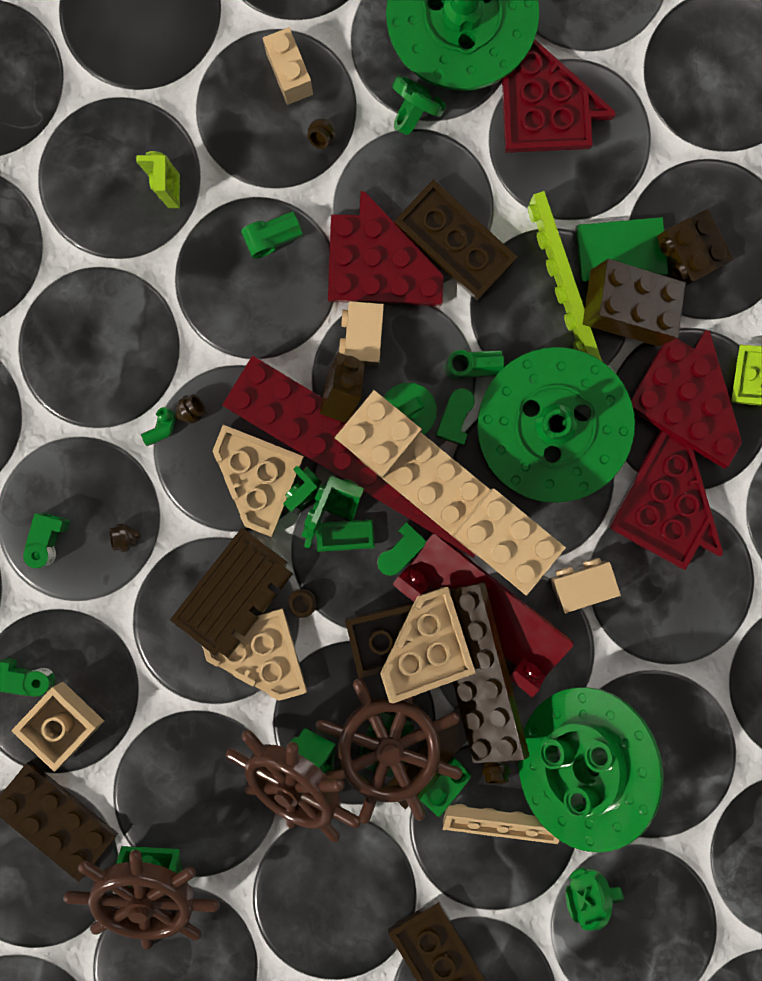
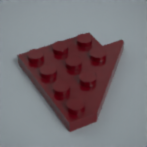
(548, 106)
(378, 262)
(689, 399)
(668, 505)

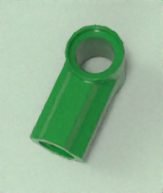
(265, 236)
(477, 364)

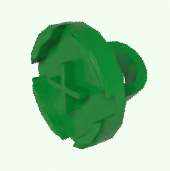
(415, 103)
(414, 403)
(591, 899)

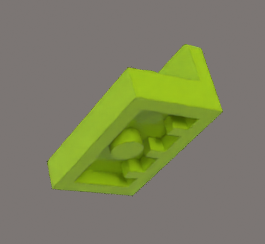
(163, 177)
(748, 376)

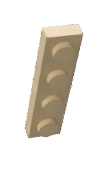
(496, 823)

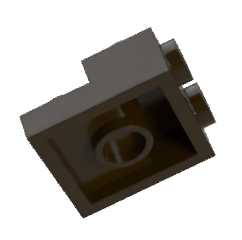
(694, 247)

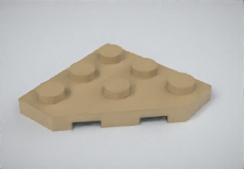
(256, 477)
(428, 649)
(265, 658)

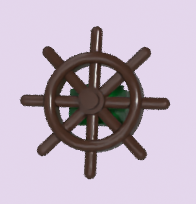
(385, 750)
(295, 782)
(140, 887)

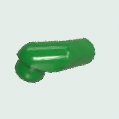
(163, 428)

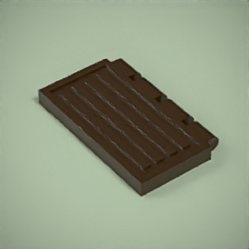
(230, 592)

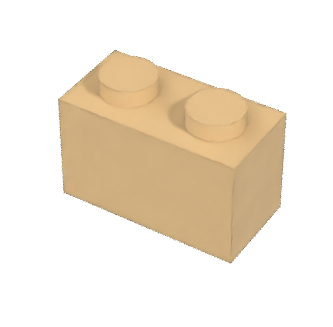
(288, 65)
(362, 332)
(584, 585)

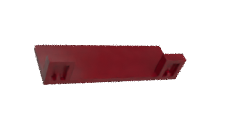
(524, 634)

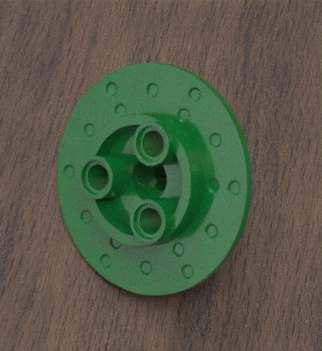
(431, 39)
(588, 449)
(604, 757)

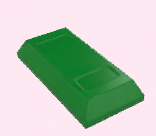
(345, 535)

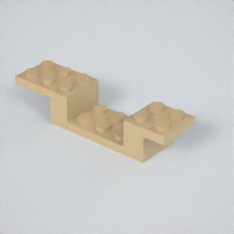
(449, 493)

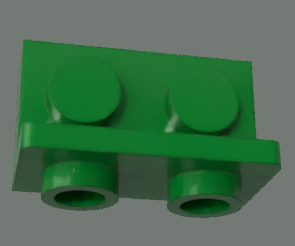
(301, 495)

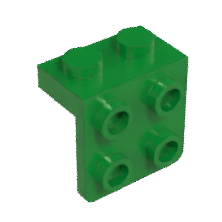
(336, 497)

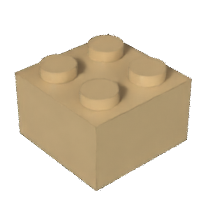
(58, 726)

